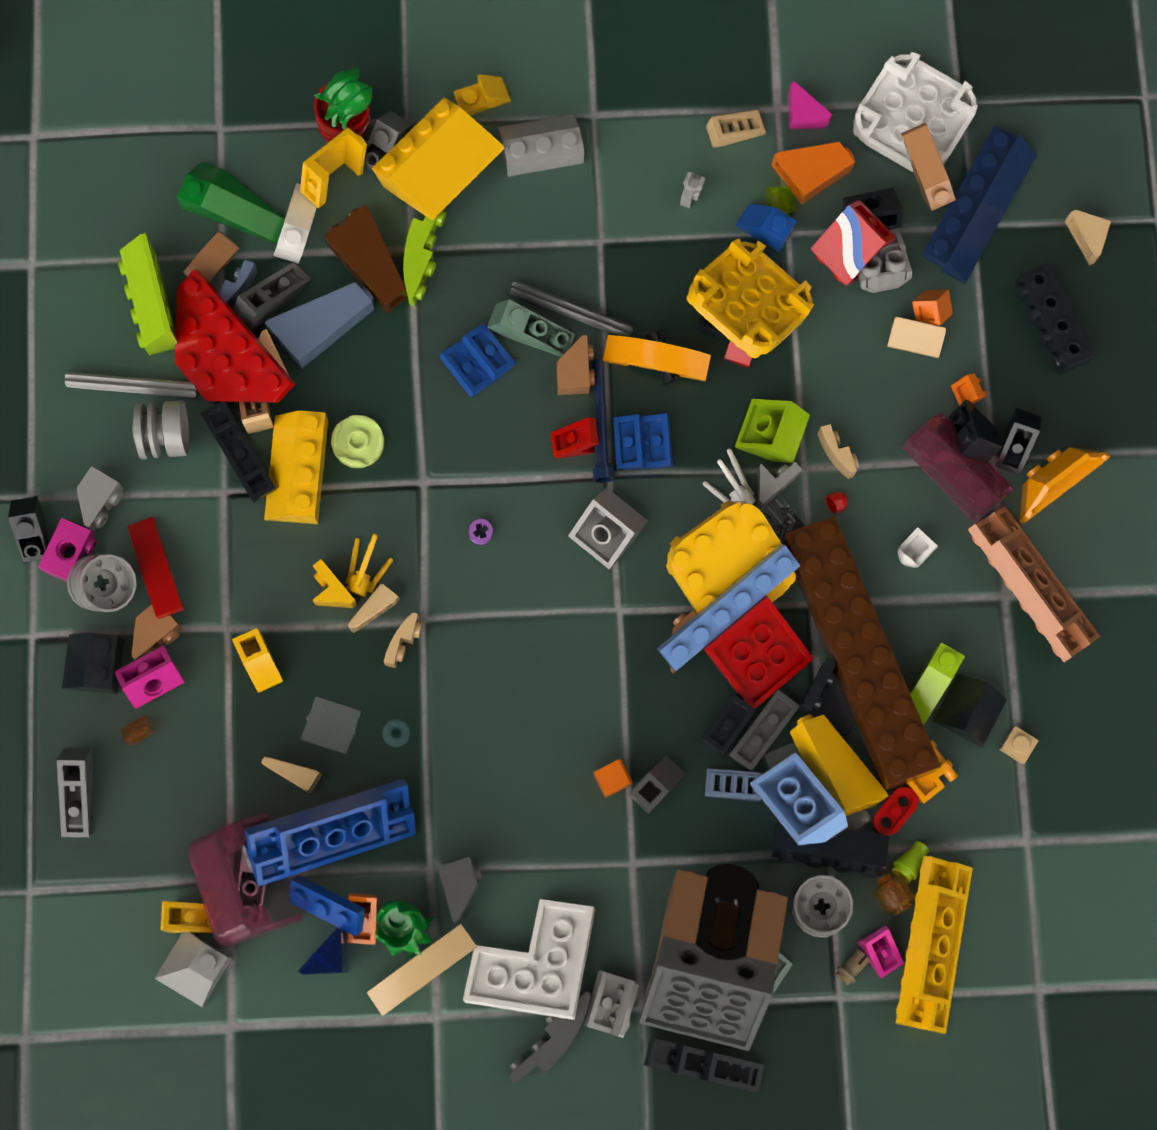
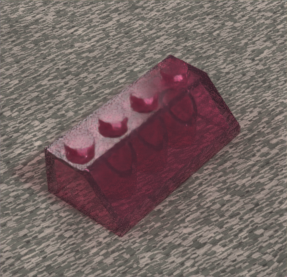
(966, 481)

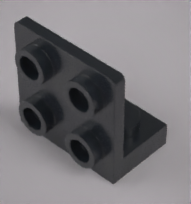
(828, 698)

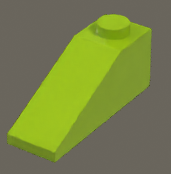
(935, 679)

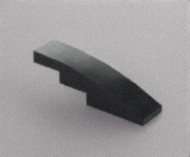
(704, 1065)

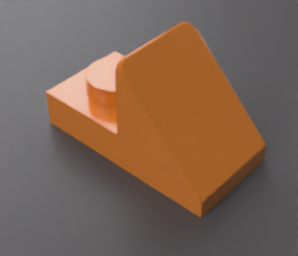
(371, 905)

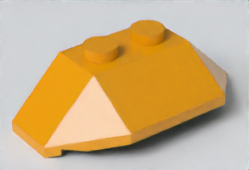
(1056, 478)

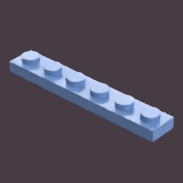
(728, 607)

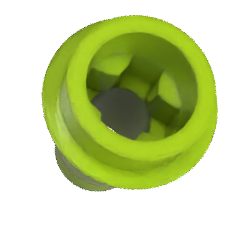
(909, 863)

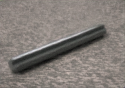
(571, 309)

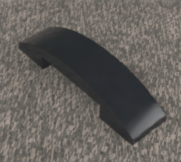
(238, 451)

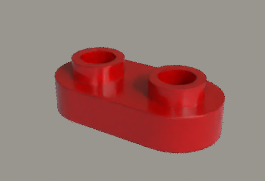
(894, 812)

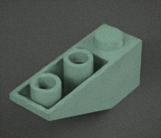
(529, 328)

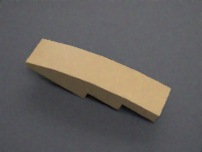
(421, 970)

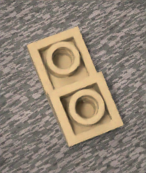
(841, 458)
(406, 633)

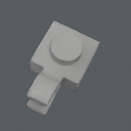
(692, 189)

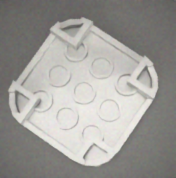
(908, 96)

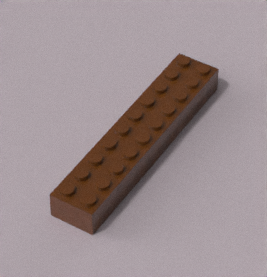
(862, 654)

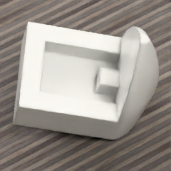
(916, 549)

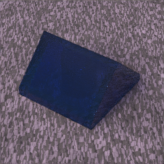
(329, 957)

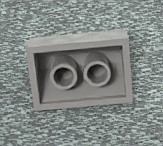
(541, 145)

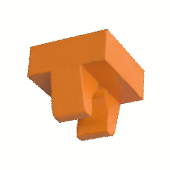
(968, 389)

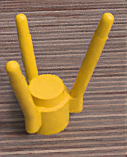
(360, 582)

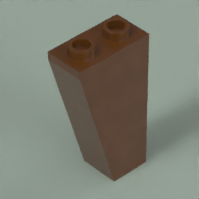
(365, 255)

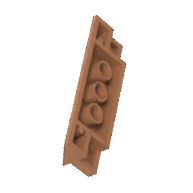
(1033, 583)

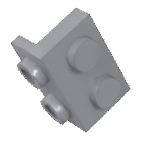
(611, 1004)

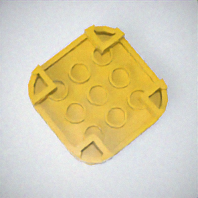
(750, 298)
(722, 552)

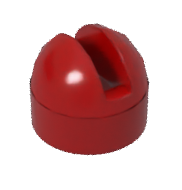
(836, 502)

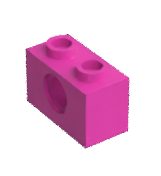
(65, 536)
(149, 677)

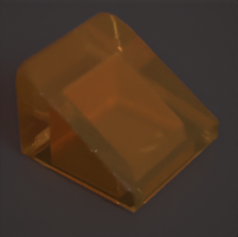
(136, 731)

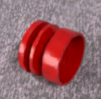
(358, 124)

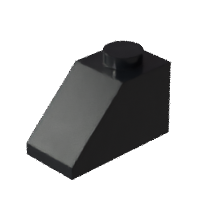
(1018, 441)

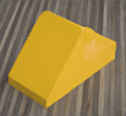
(484, 95)
(336, 593)
(184, 917)

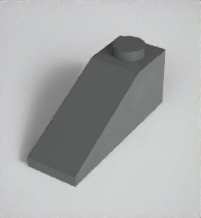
(270, 295)
(75, 791)

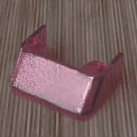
(219, 891)

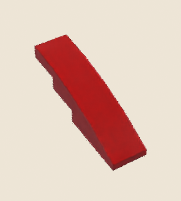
(155, 568)

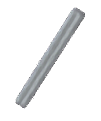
(130, 384)

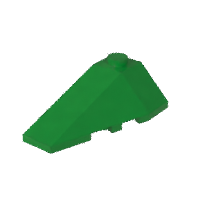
(225, 200)

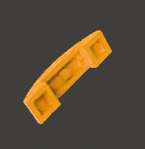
(657, 356)

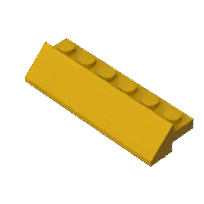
(934, 945)

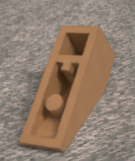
(928, 167)

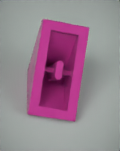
(805, 110)
(881, 951)

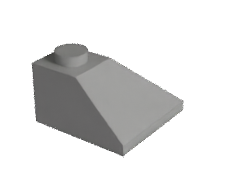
(193, 968)

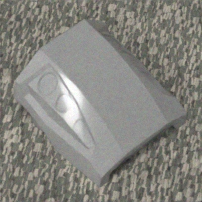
(887, 268)

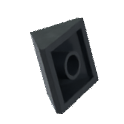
(971, 709)

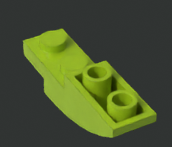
(417, 257)

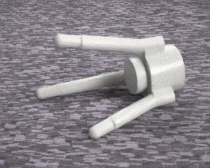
(742, 492)

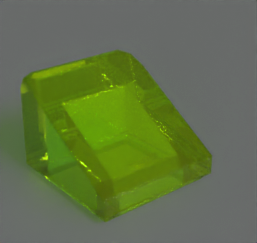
(781, 199)

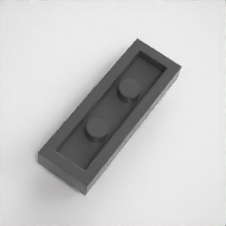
(764, 730)

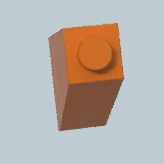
(813, 168)

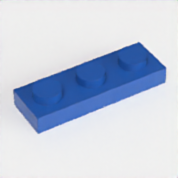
(326, 905)

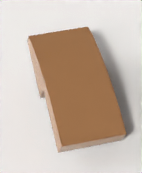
(213, 256)

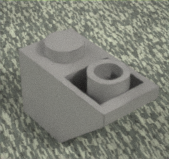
(96, 497)

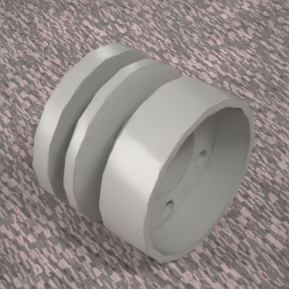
(158, 430)
(116, 587)
(831, 893)

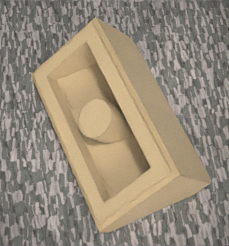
(916, 337)

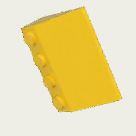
(437, 159)

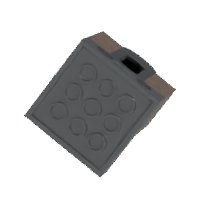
(715, 957)

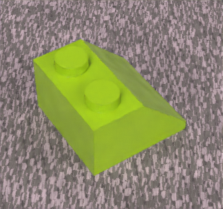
(773, 429)

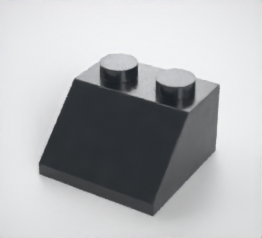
(93, 662)

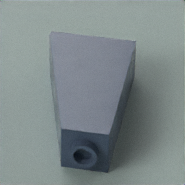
(321, 322)

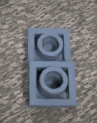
(243, 280)

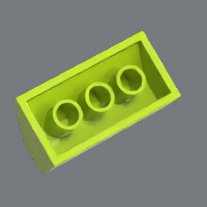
(148, 296)

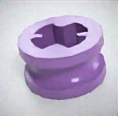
(472, 529)

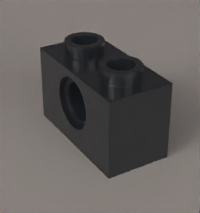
(882, 204)

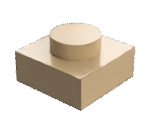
(1019, 745)

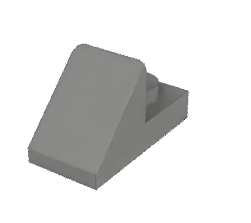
(769, 487)

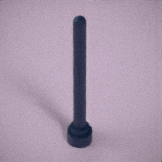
(603, 471)

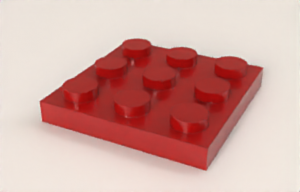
(758, 653)

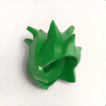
(345, 96)
(401, 927)

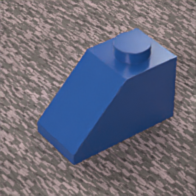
(767, 225)

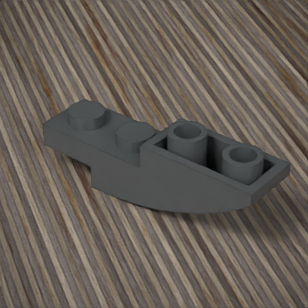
(549, 1051)

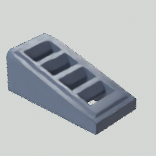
(710, 778)

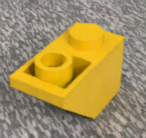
(257, 660)

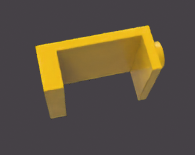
(343, 149)

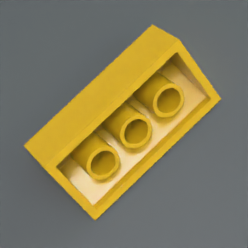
(297, 467)

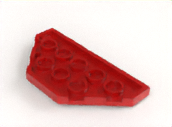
(221, 351)

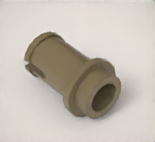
(852, 967)

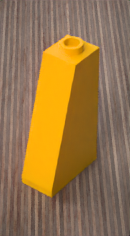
(836, 765)

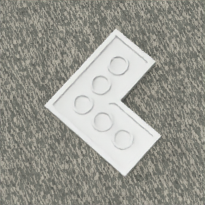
(546, 977)

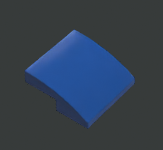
(477, 360)
(643, 442)

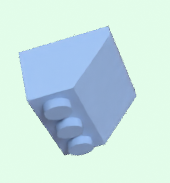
(800, 802)

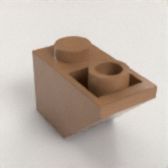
(574, 370)
(153, 633)

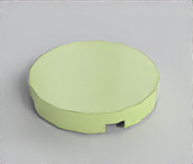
(357, 441)

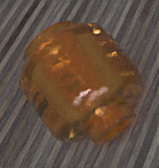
(893, 894)

